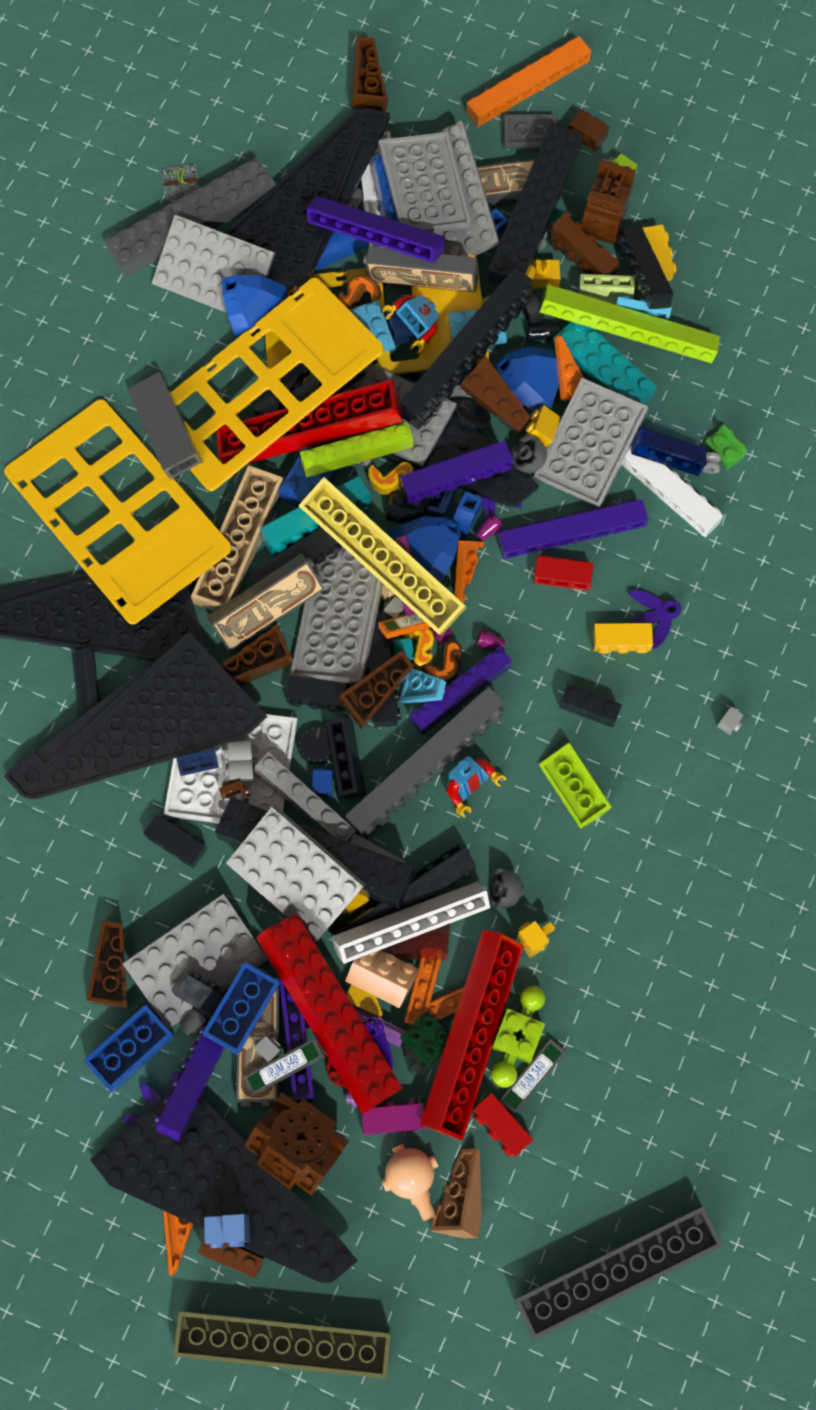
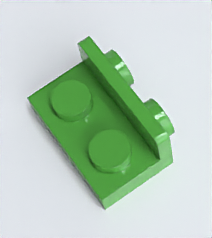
(726, 445)

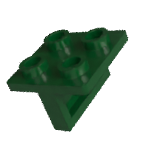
(426, 1038)

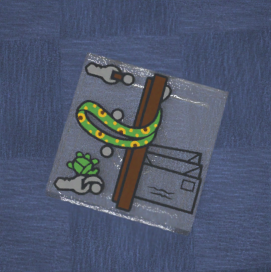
(179, 181)

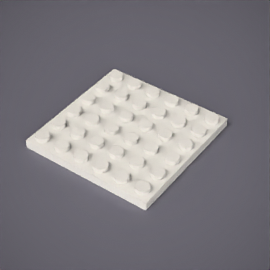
(198, 794)

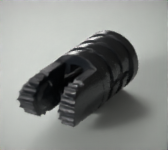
(542, 331)

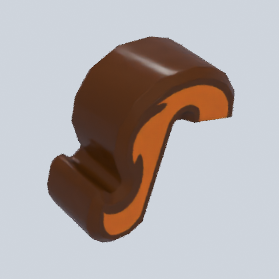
(449, 666)

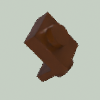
(230, 789)

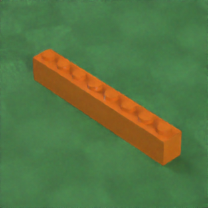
(528, 81)

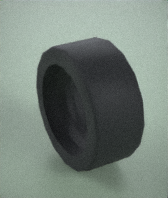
(532, 310)

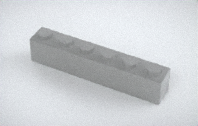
(302, 798)

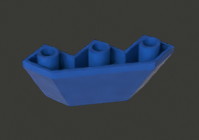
(250, 299)
(531, 376)
(432, 542)

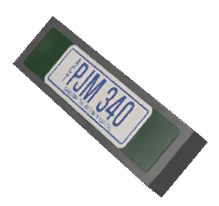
(284, 1067)
(532, 1076)

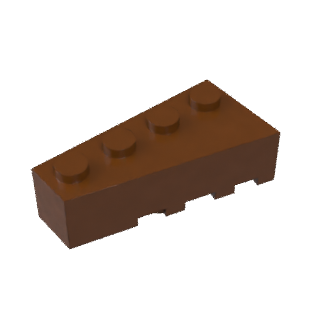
(368, 84)
(581, 248)
(495, 396)
(259, 658)
(372, 691)
(108, 973)

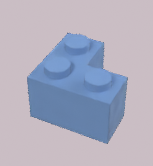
(227, 1229)

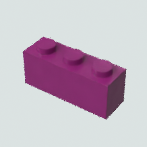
(393, 1118)

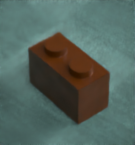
(593, 130)

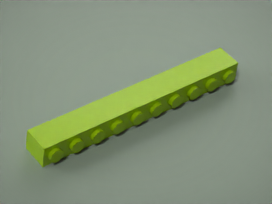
(630, 324)

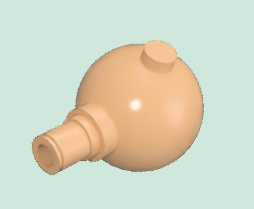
(410, 1176)

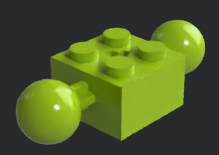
(504, 1072)

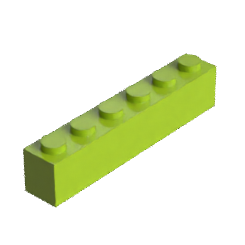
(356, 449)

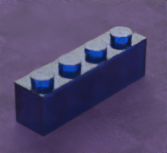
(669, 451)

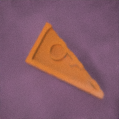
(568, 371)
(465, 565)
(176, 1235)

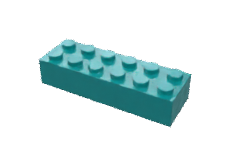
(605, 364)
(297, 524)

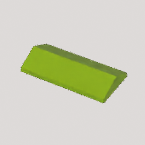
(575, 785)

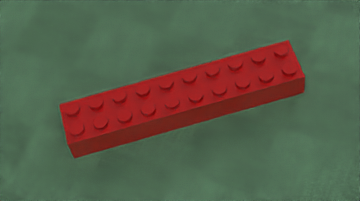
(333, 419)
(329, 1013)
(472, 1035)

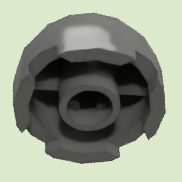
(529, 455)
(506, 888)

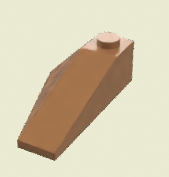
(461, 1206)

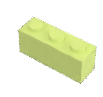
(606, 287)

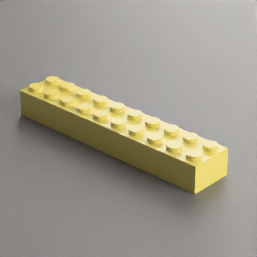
(382, 556)

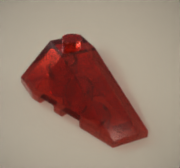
(429, 945)

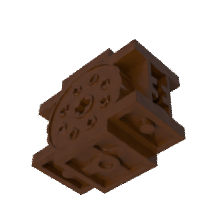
(608, 201)
(296, 1143)

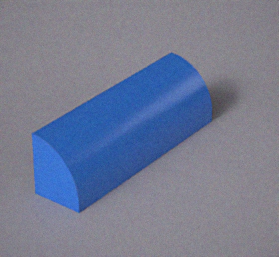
(340, 247)

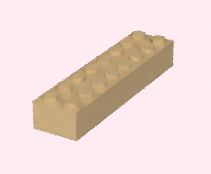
(247, 514)

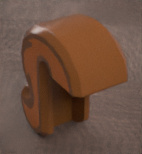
(356, 288)

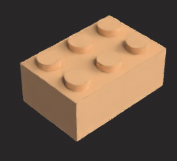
(383, 976)

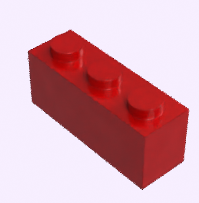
(563, 572)
(501, 1126)

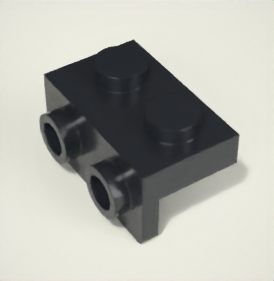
(400, 511)

